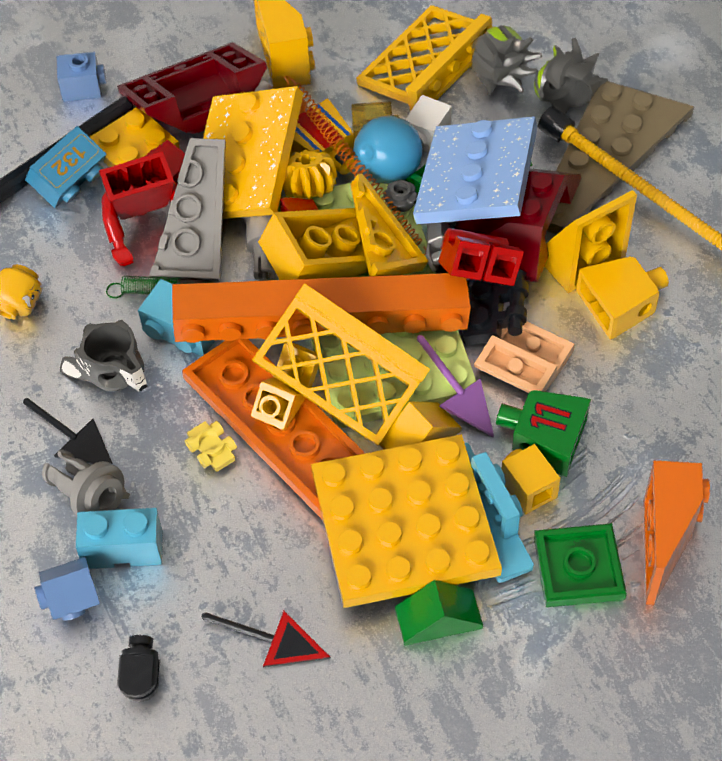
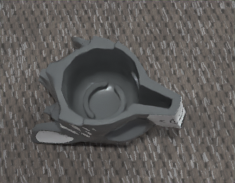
(107, 358)

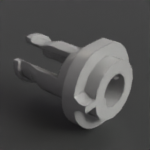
(93, 487)

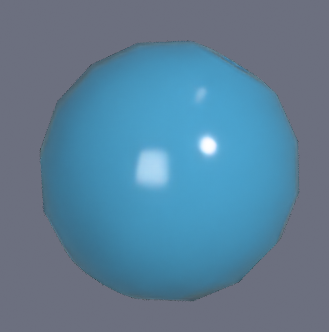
(388, 149)

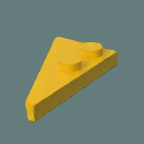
(384, 240)

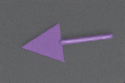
(468, 403)

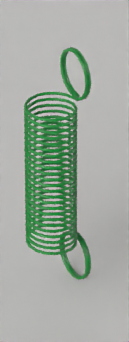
(138, 280)

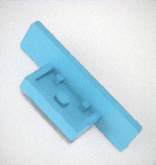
(502, 515)

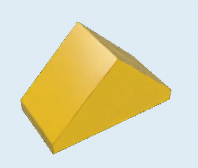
(419, 424)

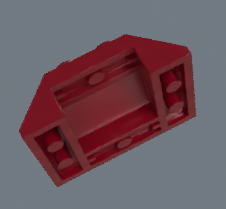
(185, 90)
(541, 198)

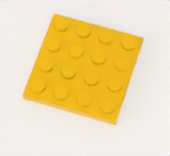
(404, 520)

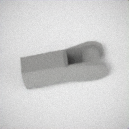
(435, 235)

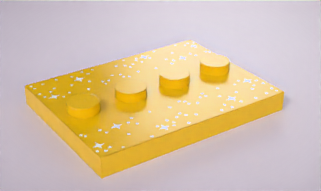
(258, 146)

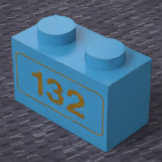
(66, 167)

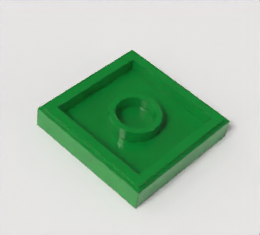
(579, 565)

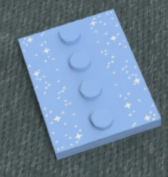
(476, 171)

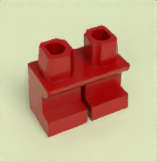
(480, 257)

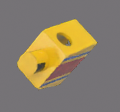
(310, 138)

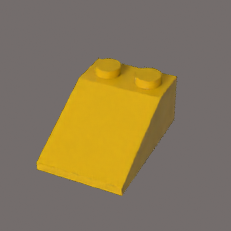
(284, 42)
(591, 240)
(314, 244)

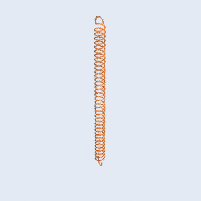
(352, 157)

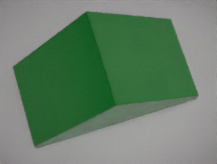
(438, 612)

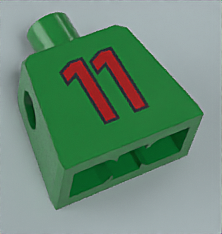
(551, 423)

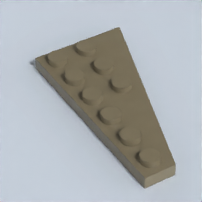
(625, 126)

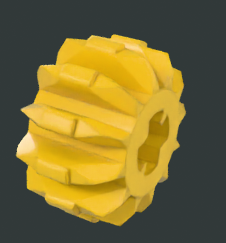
(309, 174)

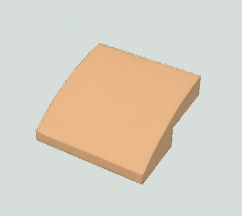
(527, 359)

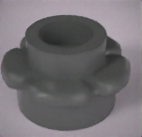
(402, 195)

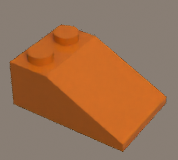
(670, 513)

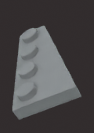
(195, 216)

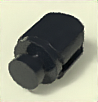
(138, 669)

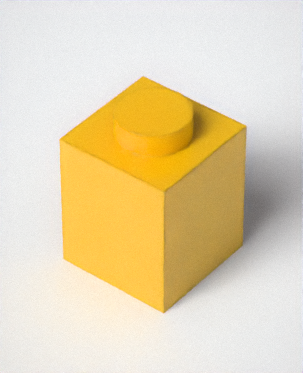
(530, 478)

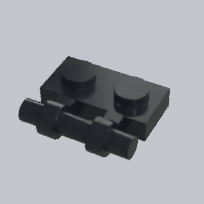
(487, 307)

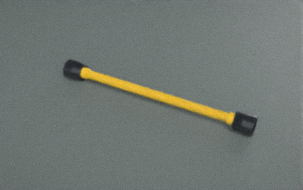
(561, 127)

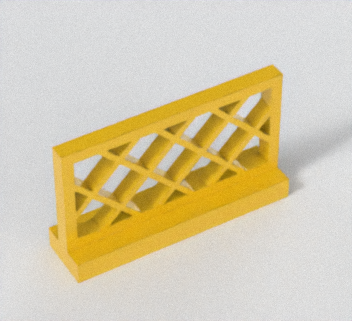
(443, 66)
(359, 337)

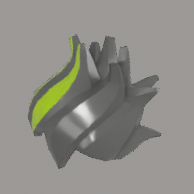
(502, 58)
(568, 79)

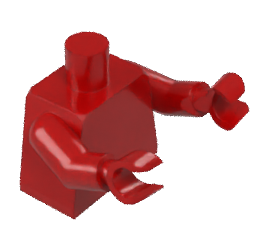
(133, 191)

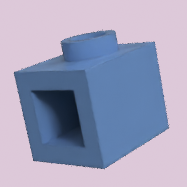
(80, 76)
(67, 589)

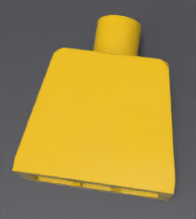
(620, 293)

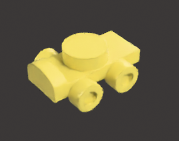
(213, 449)

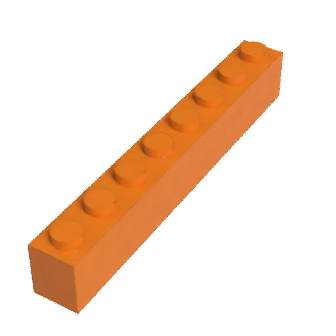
(380, 302)

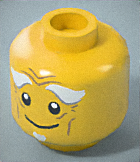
(18, 291)

